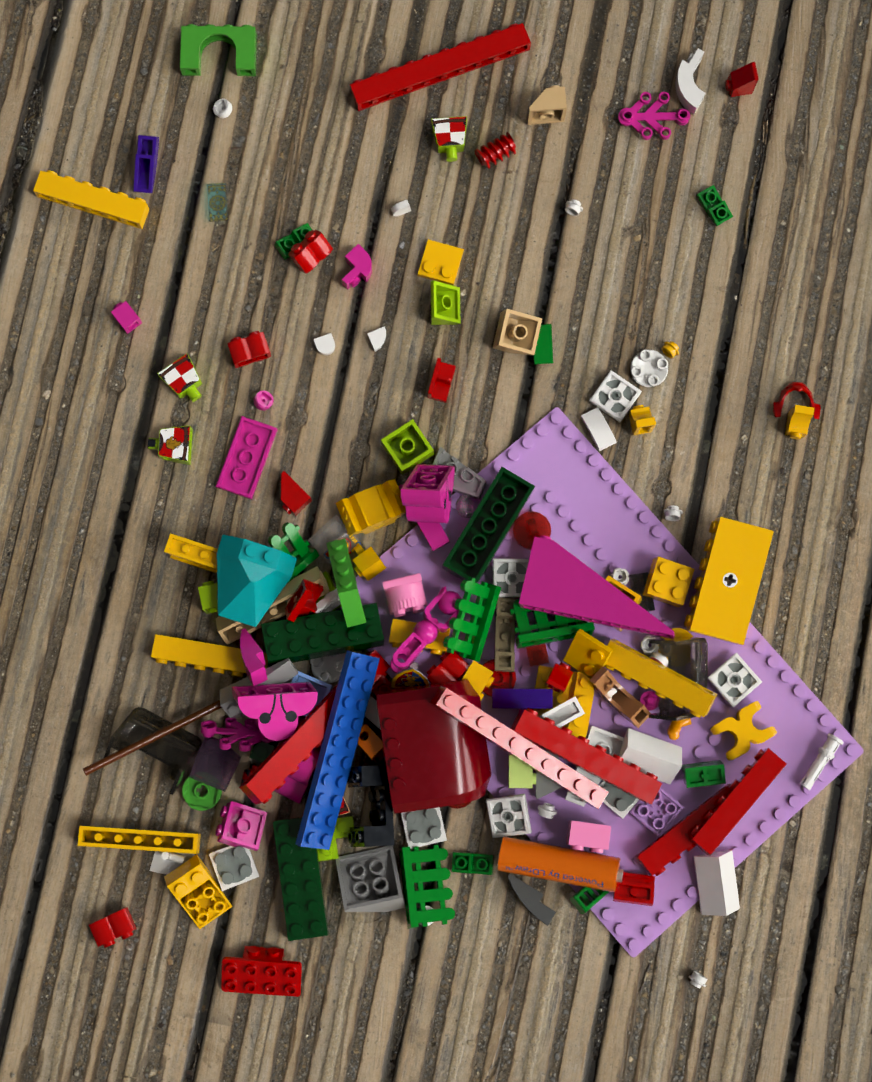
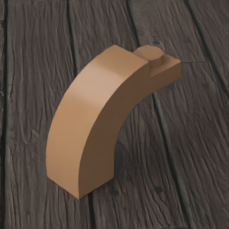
(619, 698)

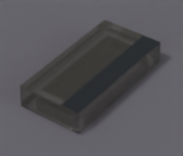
(637, 584)

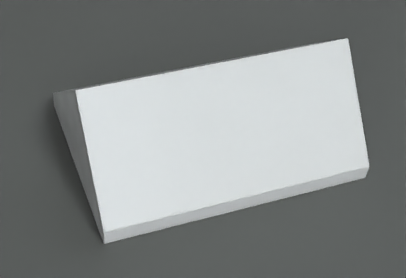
(651, 755)
(716, 883)

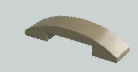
(504, 636)

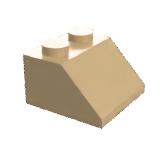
(548, 107)
(517, 332)

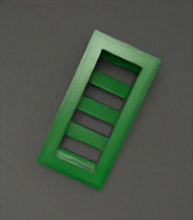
(579, 905)

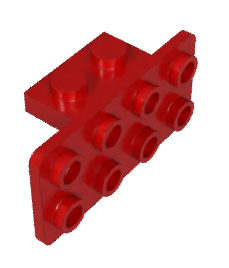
(261, 972)

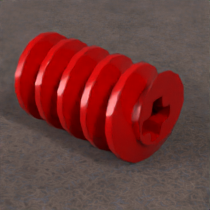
(495, 150)

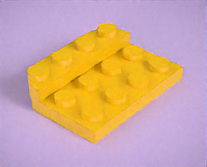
(578, 686)

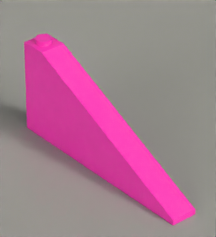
(569, 588)

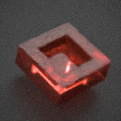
(537, 655)

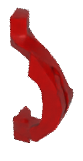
(797, 386)

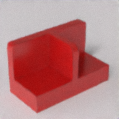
(441, 381)
(303, 600)

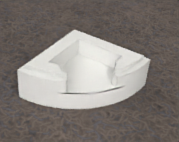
(377, 338)

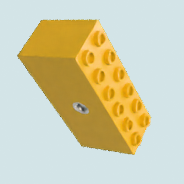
(736, 553)

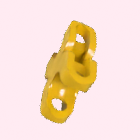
(743, 730)

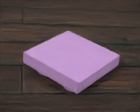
(659, 814)

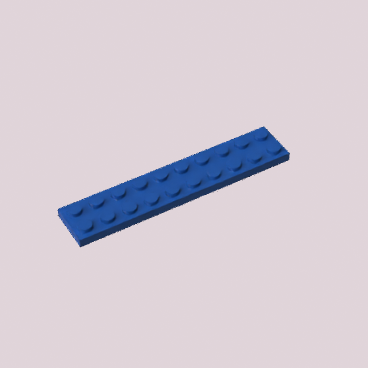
(337, 751)

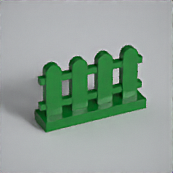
(303, 553)
(480, 621)
(545, 634)
(420, 876)

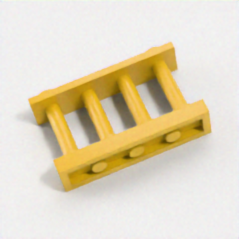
(192, 553)

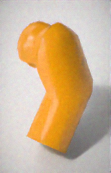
(675, 727)

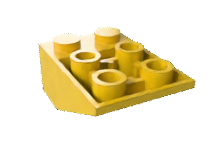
(197, 891)

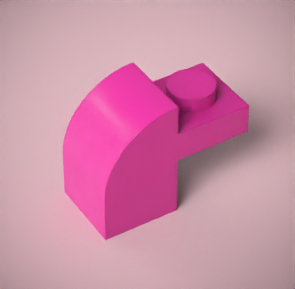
(361, 267)

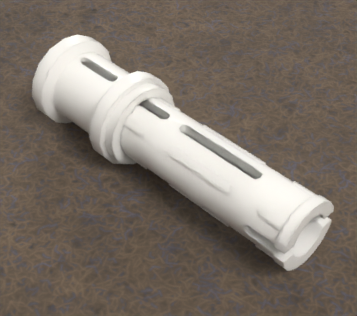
(825, 754)

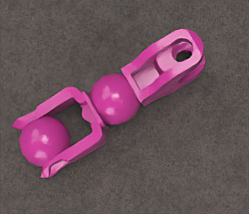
(426, 630)

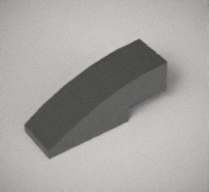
(531, 898)

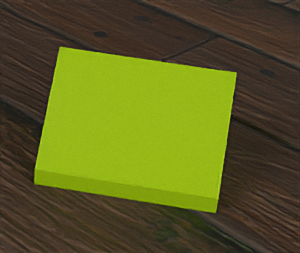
(445, 304)

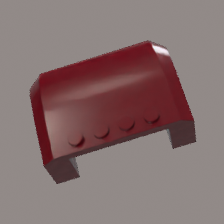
(429, 753)

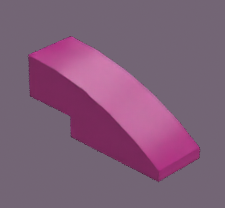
(252, 658)

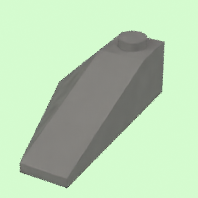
(276, 674)

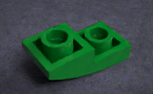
(714, 206)
(285, 244)
(544, 347)
(472, 863)

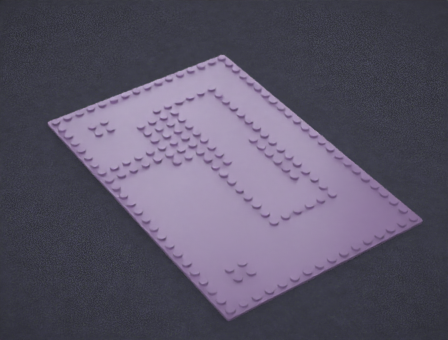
(609, 529)

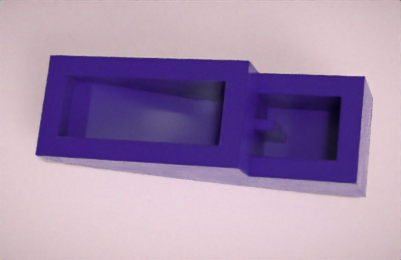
(146, 163)
(522, 698)

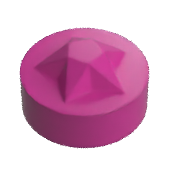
(263, 400)
(649, 700)

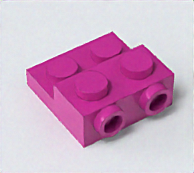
(241, 826)

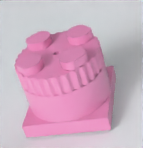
(405, 595)

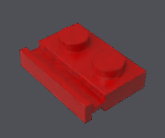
(635, 889)

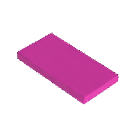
(246, 457)

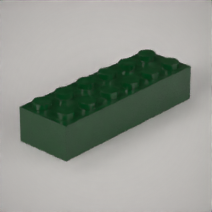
(488, 526)
(321, 635)
(300, 883)

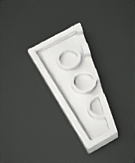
(606, 740)

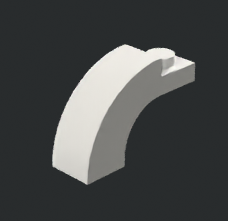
(686, 89)

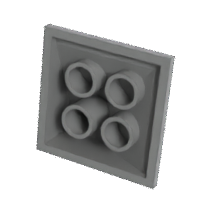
(370, 881)

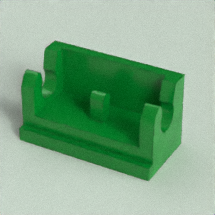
(704, 774)

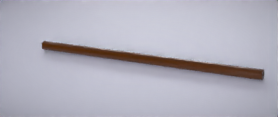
(151, 738)

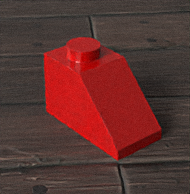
(742, 80)
(292, 495)
(559, 677)

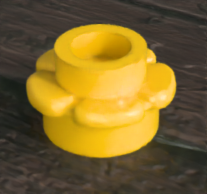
(670, 349)

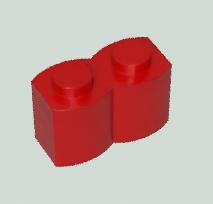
(310, 251)
(249, 349)
(450, 669)
(112, 927)

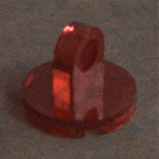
(529, 526)

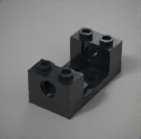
(381, 813)

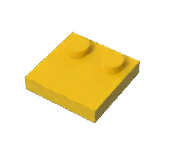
(440, 262)
(587, 654)

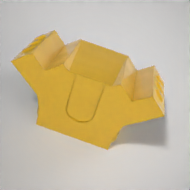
(372, 508)

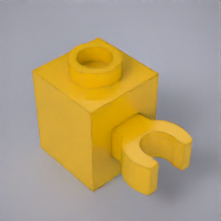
(367, 563)

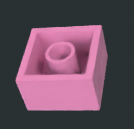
(588, 835)

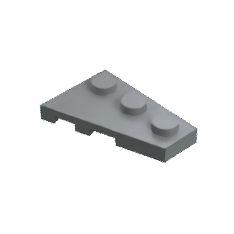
(465, 479)

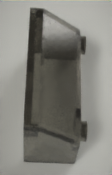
(689, 658)
(175, 749)

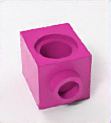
(126, 316)

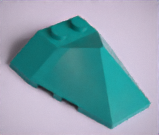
(249, 578)

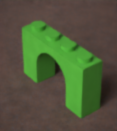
(197, 38)
(346, 582)

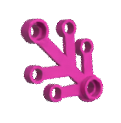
(651, 116)
(209, 729)

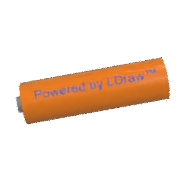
(559, 864)

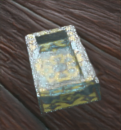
(217, 202)

